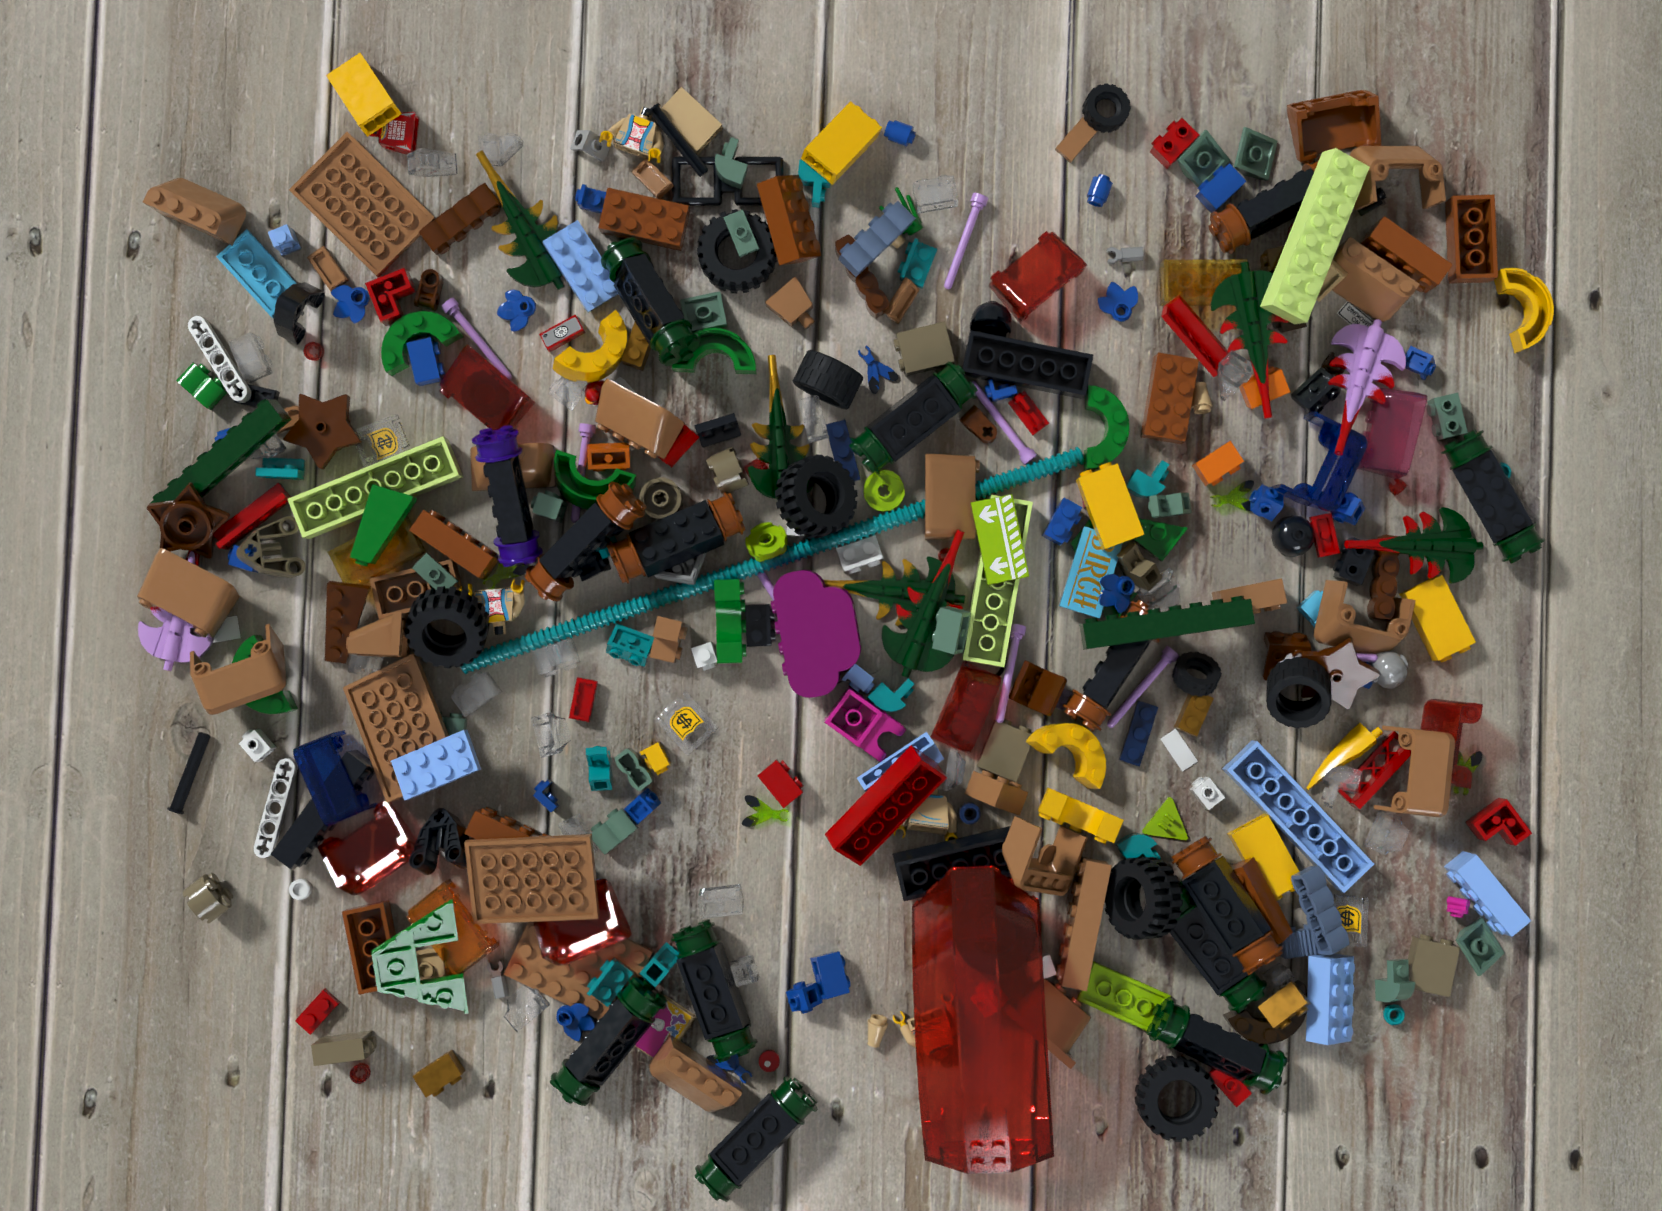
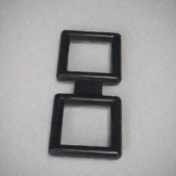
(719, 186)

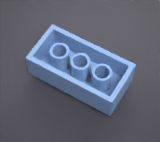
(1487, 894)
(1331, 999)

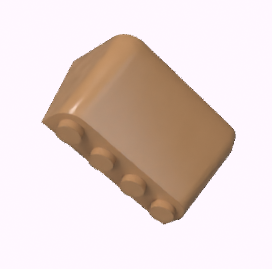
(197, 208)
(1371, 281)
(636, 420)
(694, 1076)

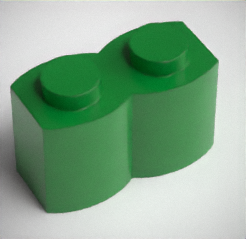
(202, 385)

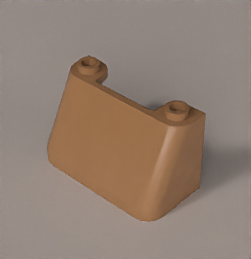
(949, 495)
(188, 593)

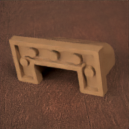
(380, 638)
(1064, 1022)

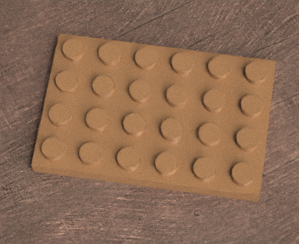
(362, 204)
(394, 717)
(532, 879)
(570, 981)

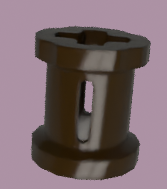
(1336, 370)

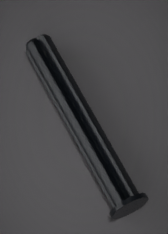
(677, 139)
(189, 773)

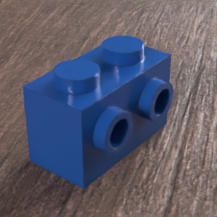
(1220, 188)
(425, 361)
(1061, 522)
(830, 974)

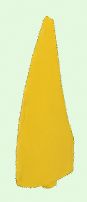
(1351, 747)

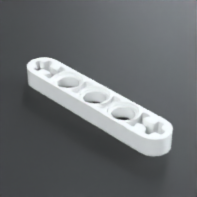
(212, 352)
(268, 815)

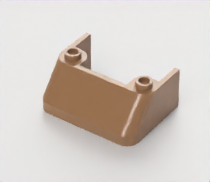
(1383, 158)
(1337, 624)
(243, 680)
(1428, 773)
(1055, 865)

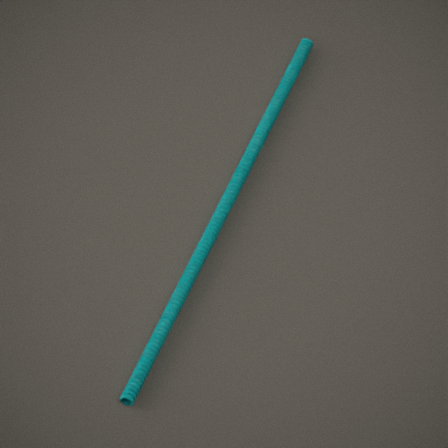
(752, 566)

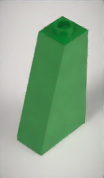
(379, 523)

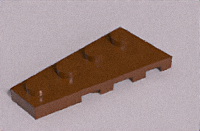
(343, 616)

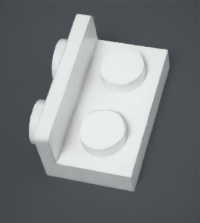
(860, 554)

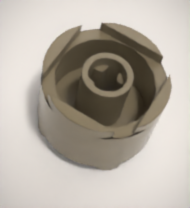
(728, 470)
(658, 487)
(208, 897)

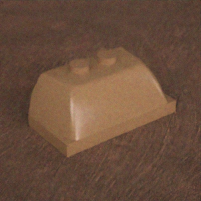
(535, 462)

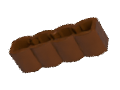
(461, 218)
(865, 284)
(1383, 585)

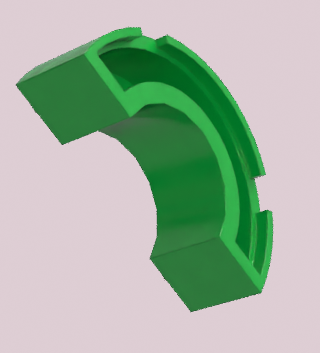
(409, 329)
(722, 342)
(1115, 423)
(579, 489)
(729, 620)
(276, 703)

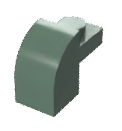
(728, 169)
(1169, 505)
(1397, 984)

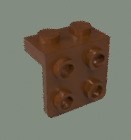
(1282, 647)
(1037, 688)

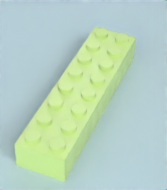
(1315, 236)
(346, 497)
(994, 607)

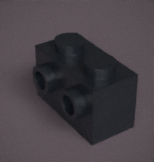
(1353, 564)

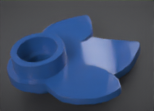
(1118, 298)
(348, 304)
(514, 311)
(1113, 592)
(576, 1020)

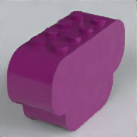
(815, 631)

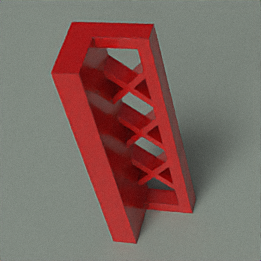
(1194, 334)
(251, 516)
(1381, 776)

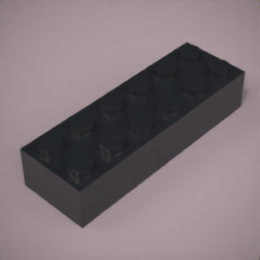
(1027, 364)
(308, 828)
(924, 866)

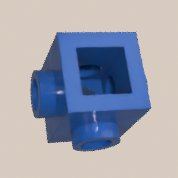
(1266, 502)
(1349, 510)
(804, 997)

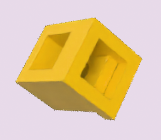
(656, 758)

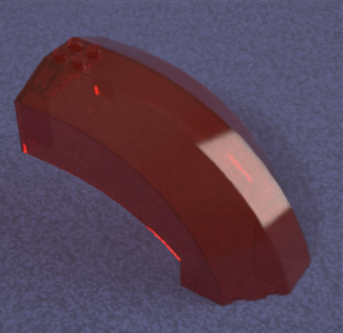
(981, 1024)

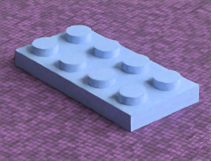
(581, 265)
(436, 764)

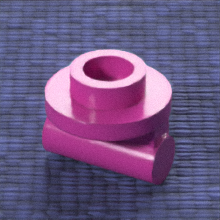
(1457, 906)

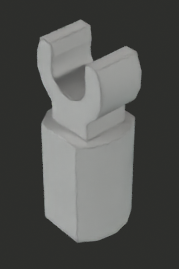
(1126, 254)
(498, 980)

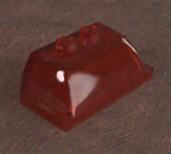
(966, 707)

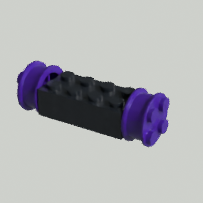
(515, 532)

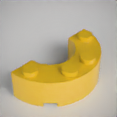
(1536, 305)
(596, 364)
(1083, 744)
(1079, 816)

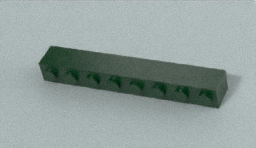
(230, 451)
(1167, 623)

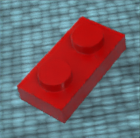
(1325, 535)
(317, 1011)

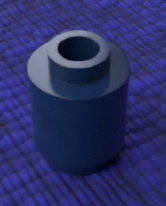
(969, 819)

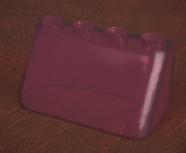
(1393, 433)

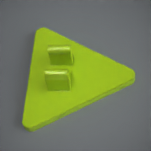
(1166, 822)

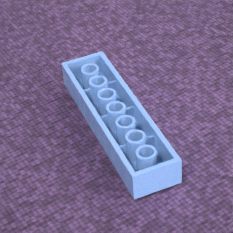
(1298, 816)

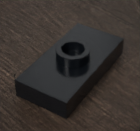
(258, 394)

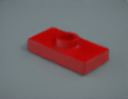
(583, 699)
(1231, 1087)

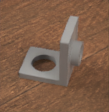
(590, 144)

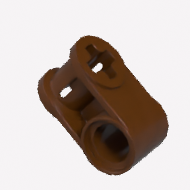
(429, 292)
(976, 422)

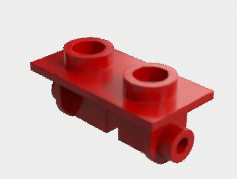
(1028, 412)

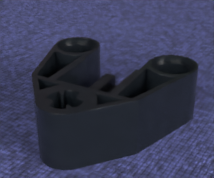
(290, 307)
(440, 833)

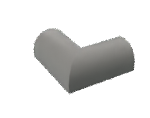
(685, 572)

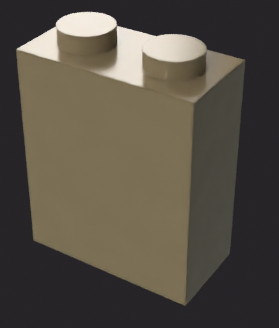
(923, 349)
(1005, 750)
(1432, 964)
(343, 1048)

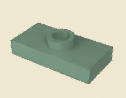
(741, 233)
(434, 573)

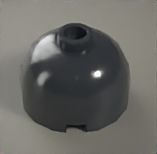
(991, 319)
(1293, 536)

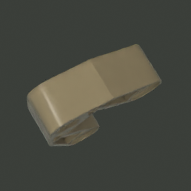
(273, 566)

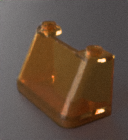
(471, 942)

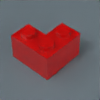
(386, 292)
(1499, 818)

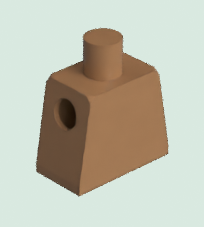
(791, 304)

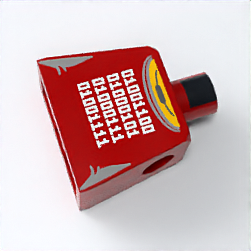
(400, 133)

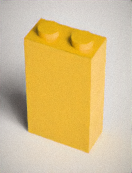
(363, 94)
(841, 142)
(1109, 505)
(1439, 619)
(1262, 841)

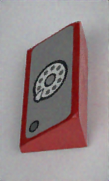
(562, 333)

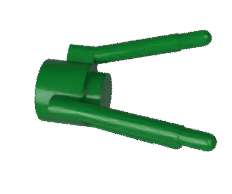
(916, 225)

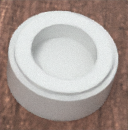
(300, 889)

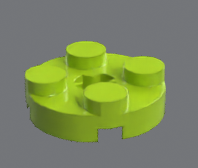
(895, 487)
(764, 551)

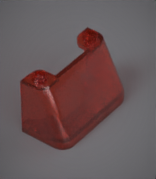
(1036, 275)
(484, 391)
(1449, 718)
(369, 851)
(574, 939)

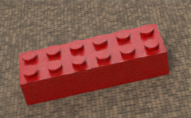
(885, 805)

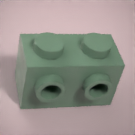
(1446, 416)
(549, 506)
(951, 630)

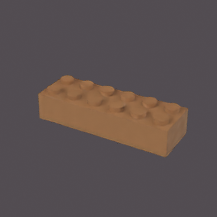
(1083, 923)

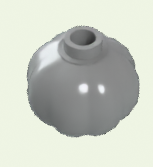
(1391, 668)

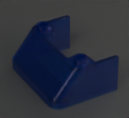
(1335, 471)
(329, 779)

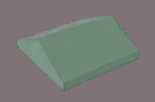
(1255, 154)
(1202, 159)
(704, 311)
(1479, 946)

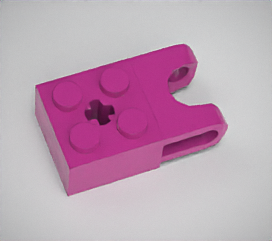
(867, 728)

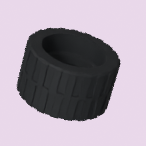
(828, 379)
(1298, 713)

